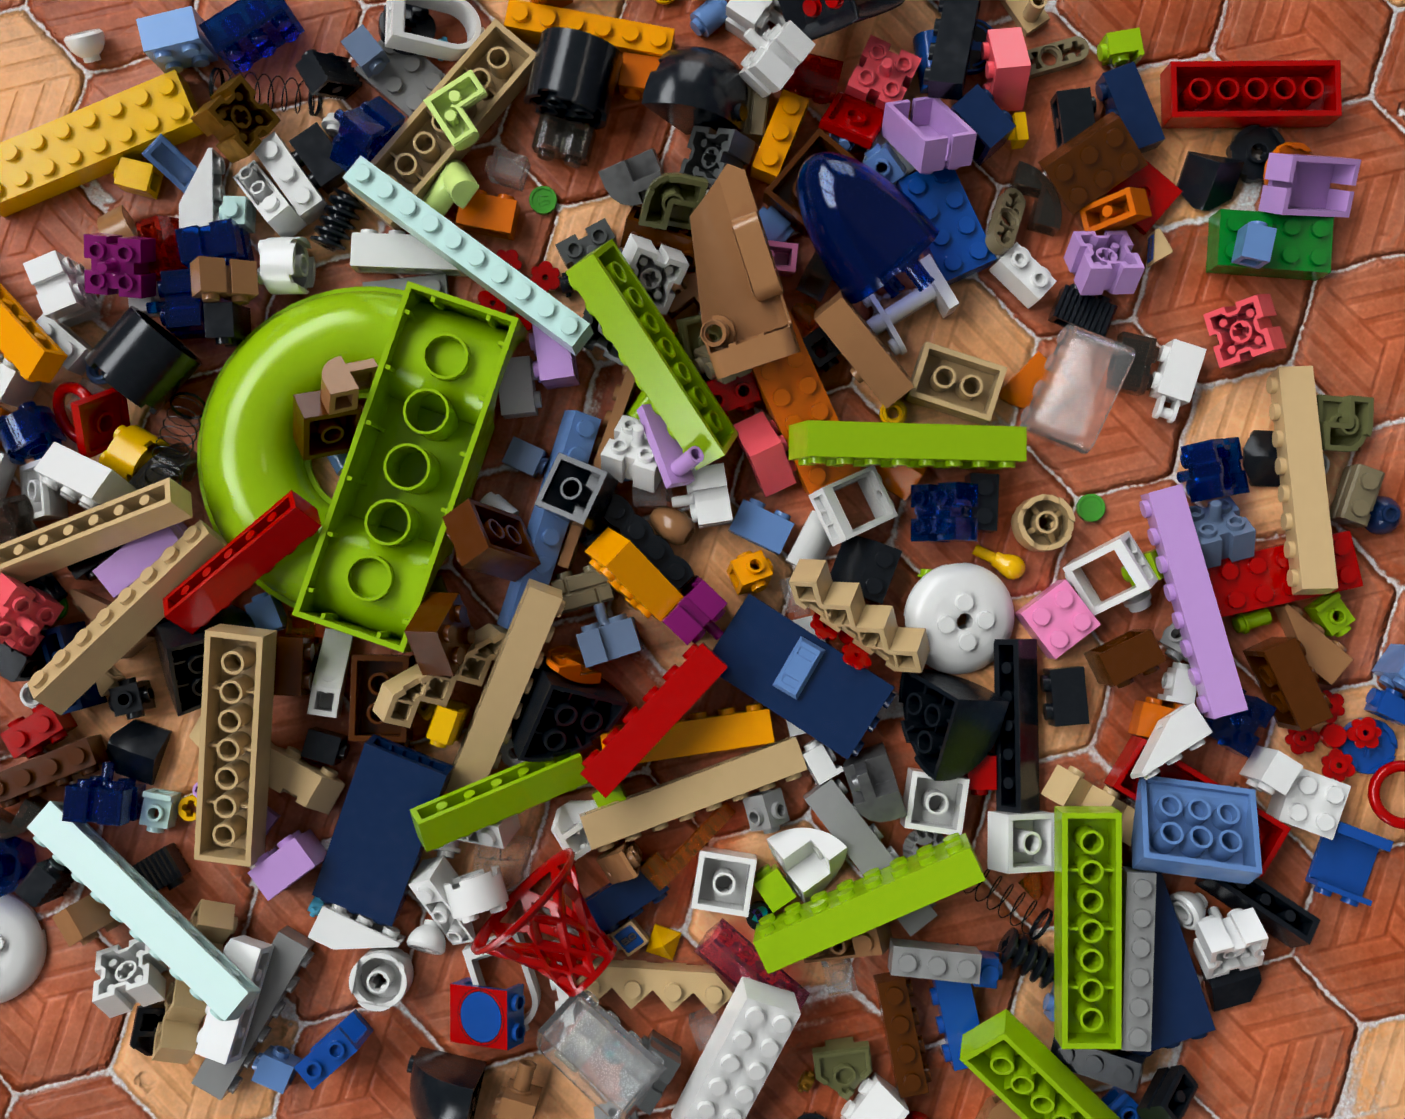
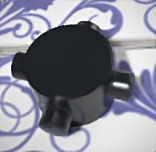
(565, 285)

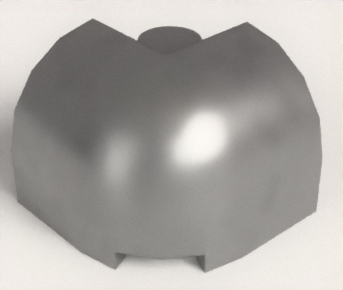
(631, 177)
(874, 785)

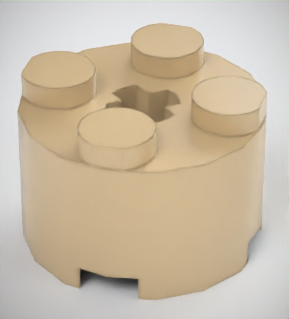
(1058, 527)

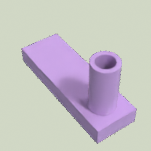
(669, 456)

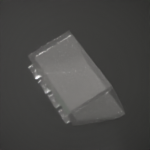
(1077, 389)
(600, 1055)

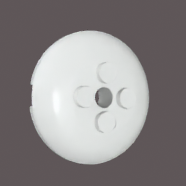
(947, 594)
(21, 947)

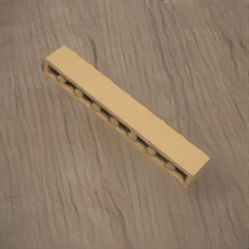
(1302, 481)
(96, 530)
(122, 622)
(507, 683)
(693, 792)

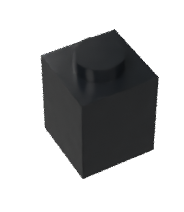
(325, 746)

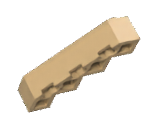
(871, 626)
(402, 693)
(292, 774)
(1070, 789)
(669, 980)
(178, 1031)

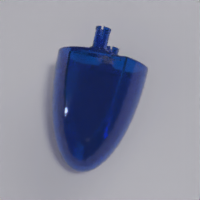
(862, 226)

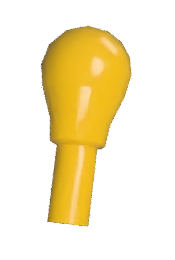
(1008, 565)

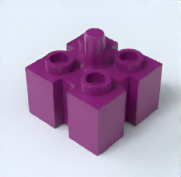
(120, 265)
(696, 612)

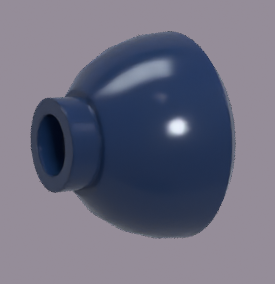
(1385, 516)

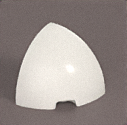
(808, 858)

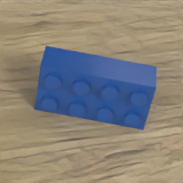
(961, 240)

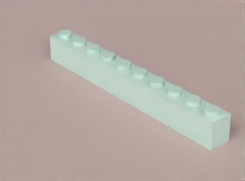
(468, 255)
(145, 912)

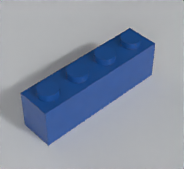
(956, 1017)

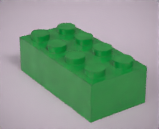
(1299, 251)

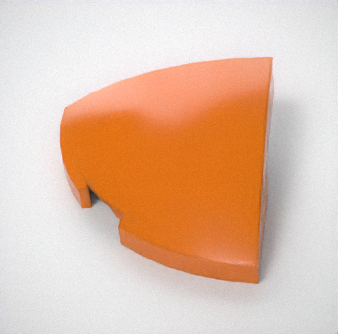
(1020, 387)
(569, 664)

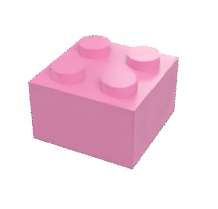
(1057, 619)

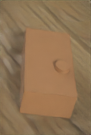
(863, 350)

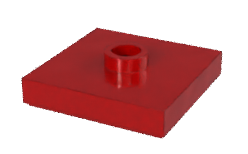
(853, 120)
(1159, 192)

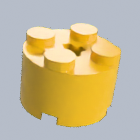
(130, 450)

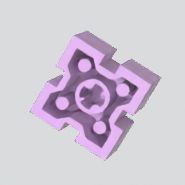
(1103, 262)

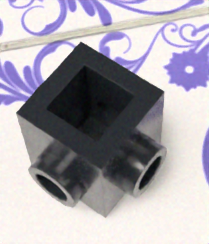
(131, 698)

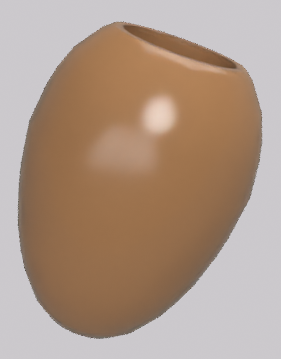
(672, 525)

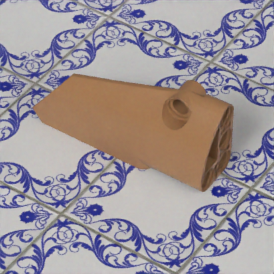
(738, 279)

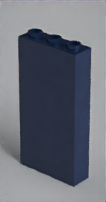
(836, 700)
(375, 836)
(1178, 999)

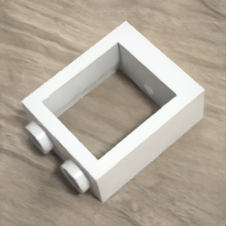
(832, 514)
(1131, 558)

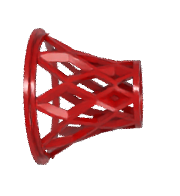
(561, 915)

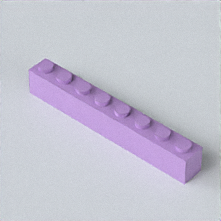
(1193, 602)

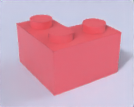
(1006, 67)
(766, 453)

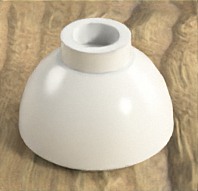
(86, 44)
(1189, 908)
(427, 938)

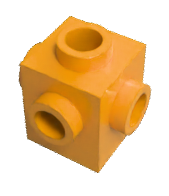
(750, 572)

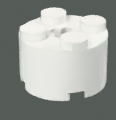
(286, 265)
(476, 893)
(367, 984)

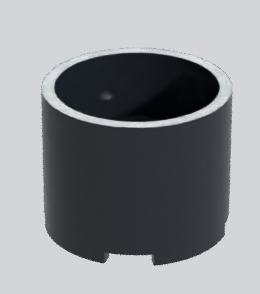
(574, 76)
(143, 360)

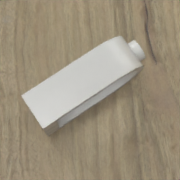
(400, 40)
(530, 975)

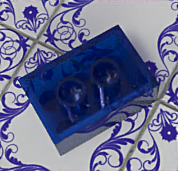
(251, 31)

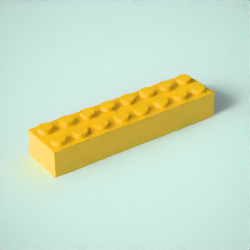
(93, 140)

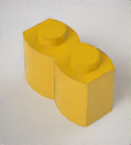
(447, 723)

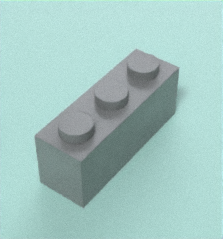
(934, 961)

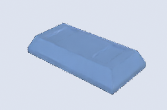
(170, 162)
(798, 667)

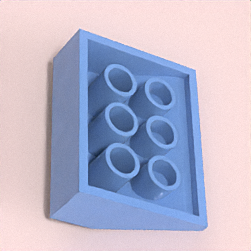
(1196, 830)

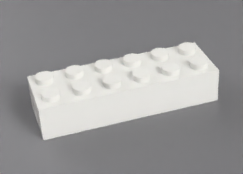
(739, 1053)

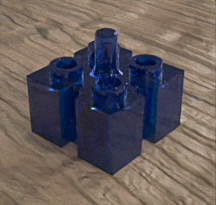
(364, 131)
(217, 240)
(179, 311)
(1213, 469)
(944, 512)
(1237, 730)
(103, 800)

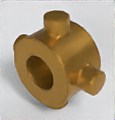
(805, 1081)

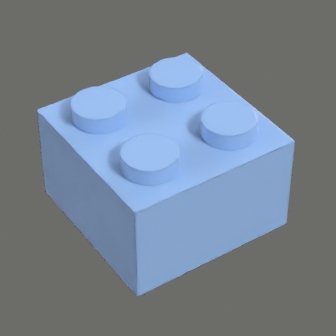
(175, 40)

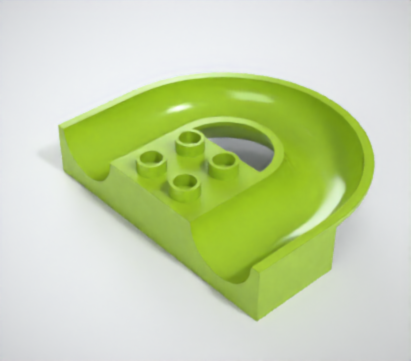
(407, 461)

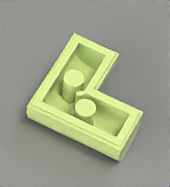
(449, 109)
(452, 186)

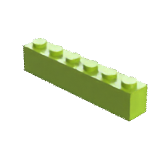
(495, 799)

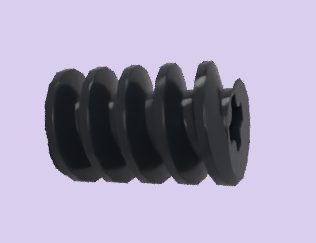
(337, 221)
(1028, 955)

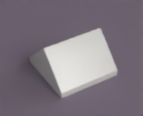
(45, 501)

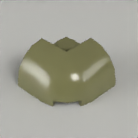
(672, 200)
(1345, 421)

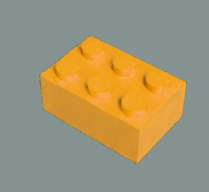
(633, 575)

